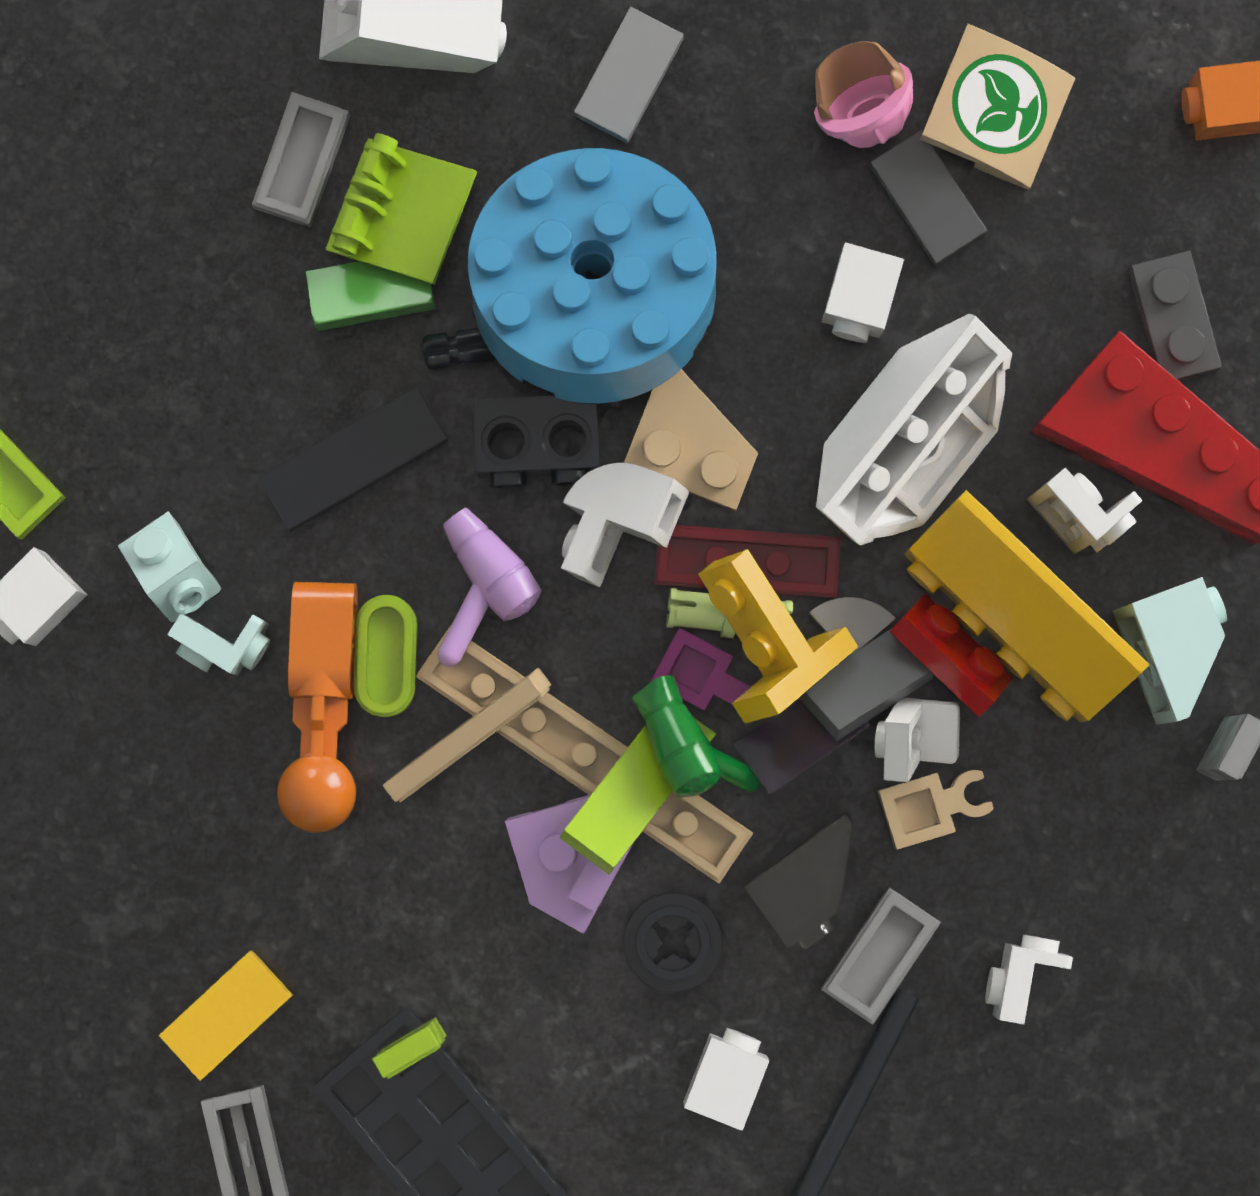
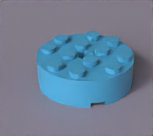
(604, 217)

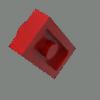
(952, 655)

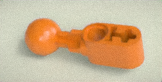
(317, 788)

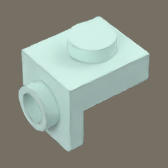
(169, 568)
(205, 647)

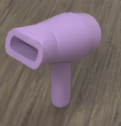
(496, 577)

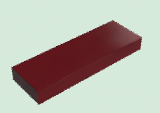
(791, 562)

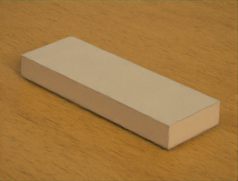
(467, 736)

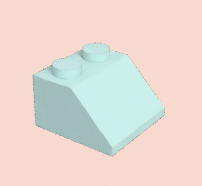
(1179, 639)

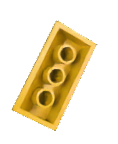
(1024, 610)

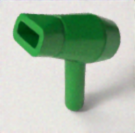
(682, 747)

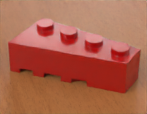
(1158, 436)

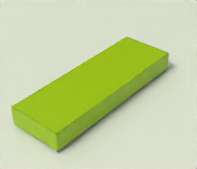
(621, 805)

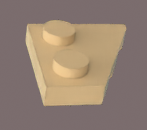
(692, 443)

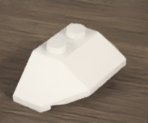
(914, 431)

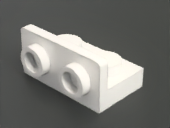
(1074, 512)

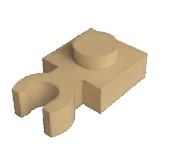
(923, 809)

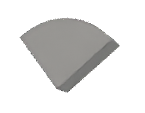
(860, 616)

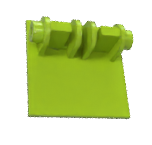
(401, 210)

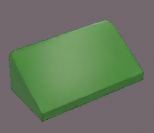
(363, 294)

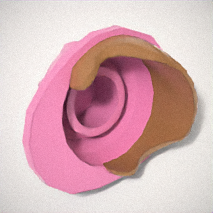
(862, 94)

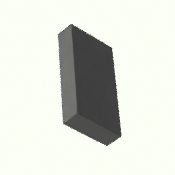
(928, 198)
(865, 685)

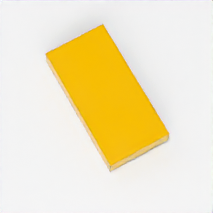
(225, 1015)

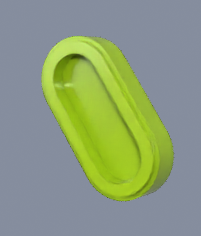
(385, 656)

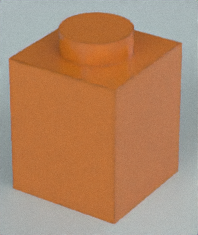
(1223, 100)

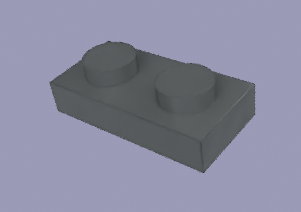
(1175, 315)

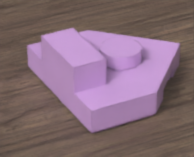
(552, 871)

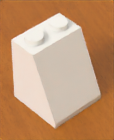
(414, 33)

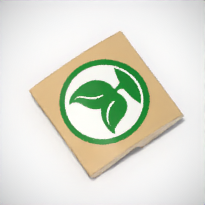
(998, 107)

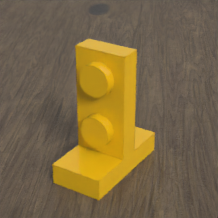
(770, 637)

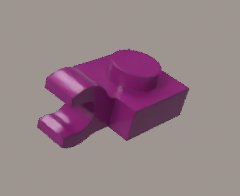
(700, 671)

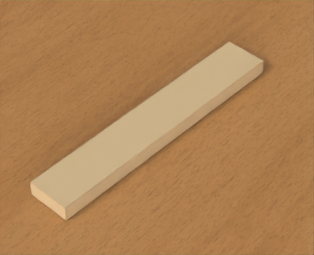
(585, 756)

